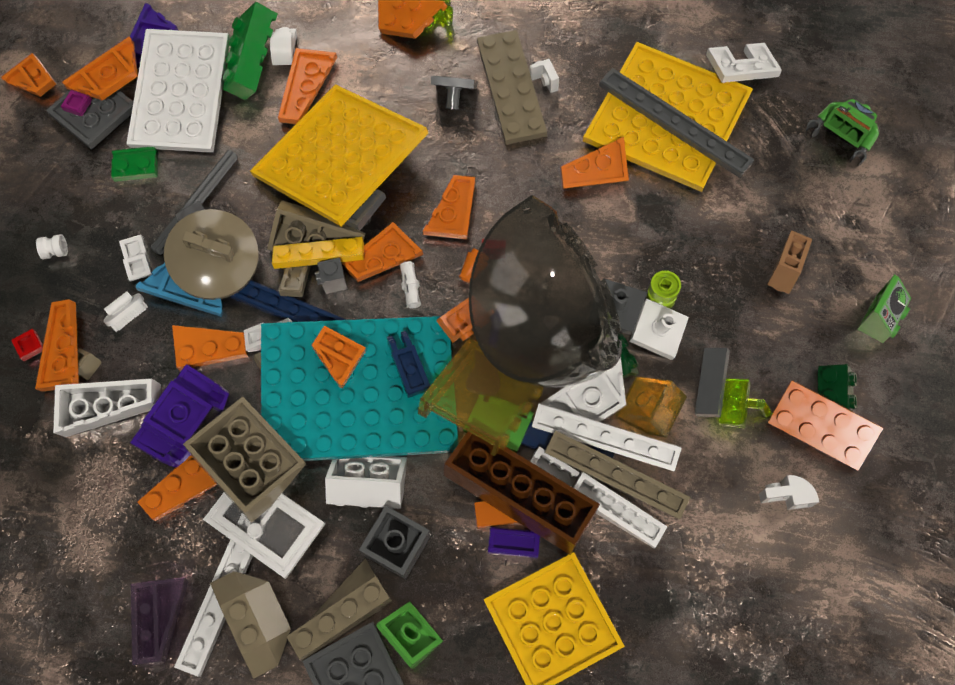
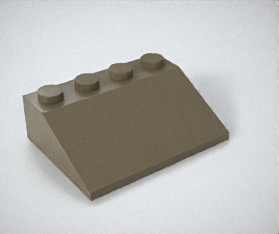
(245, 458)

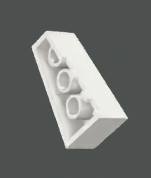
(101, 403)

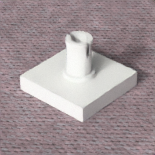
(659, 329)

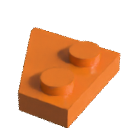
(338, 354)

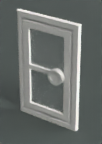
(275, 537)

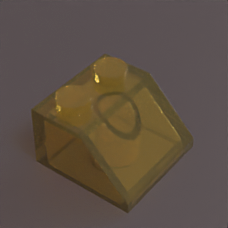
(652, 405)

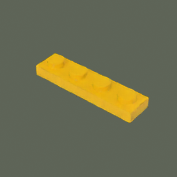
(312, 252)

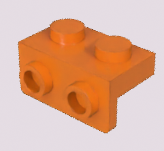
(457, 322)

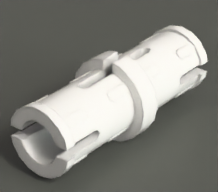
(410, 285)

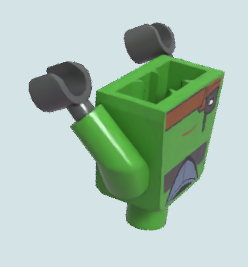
(850, 121)

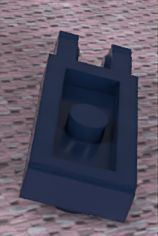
(408, 366)

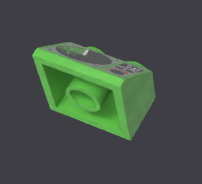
(886, 311)

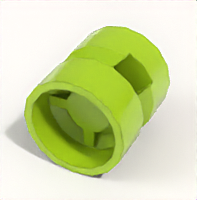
(664, 288)

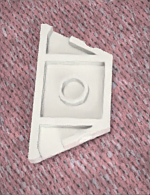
(594, 398)

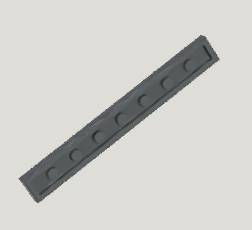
(676, 123)

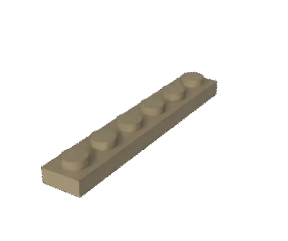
(617, 475)

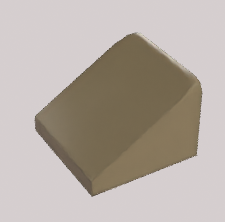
(87, 364)

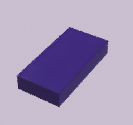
(513, 543)

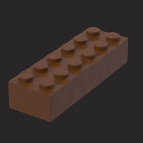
(522, 491)

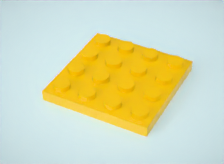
(553, 623)

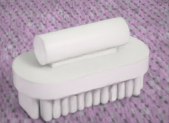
(124, 310)

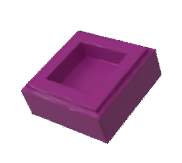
(76, 103)

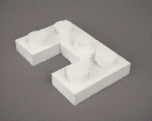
(758, 65)

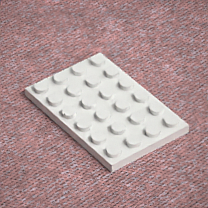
(179, 90)

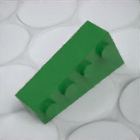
(248, 50)

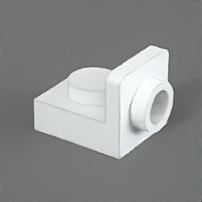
(547, 73)

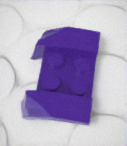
(179, 416)

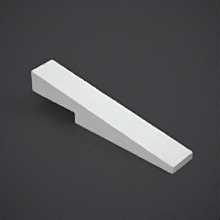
(612, 506)

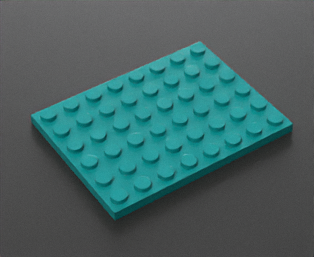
(371, 410)

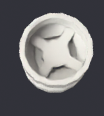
(52, 246)

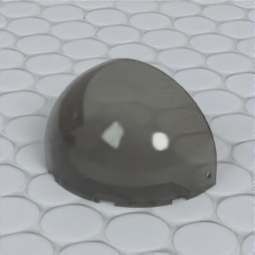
(541, 301)

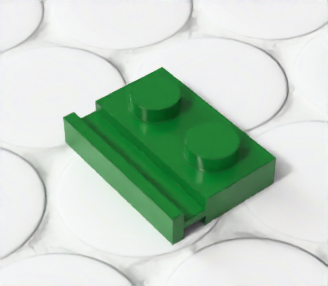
(134, 164)

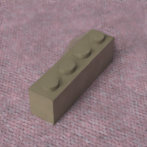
(345, 609)

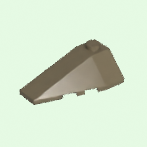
(301, 225)

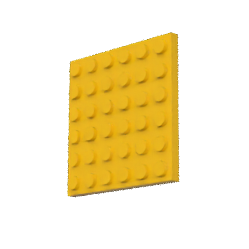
(686, 88)
(339, 154)

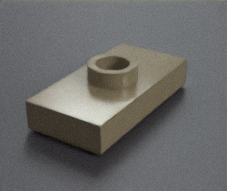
(294, 281)

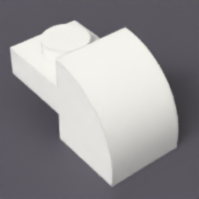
(283, 46)
(794, 491)

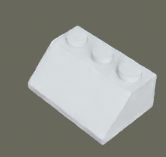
(366, 481)

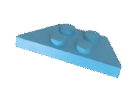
(162, 286)

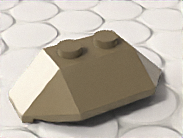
(253, 619)

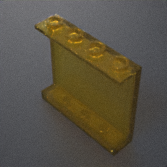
(479, 397)

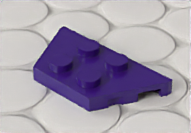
(148, 20)

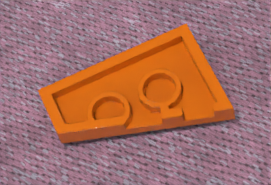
(454, 211)
(383, 252)

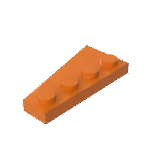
(304, 82)

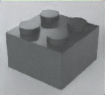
(395, 542)

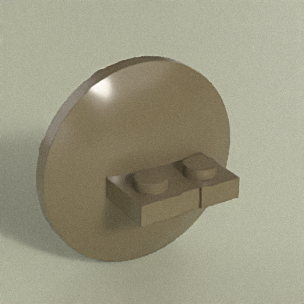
(211, 254)

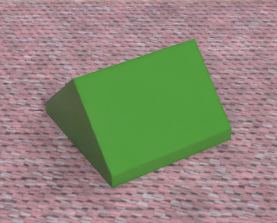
(409, 634)

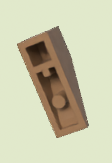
(790, 262)

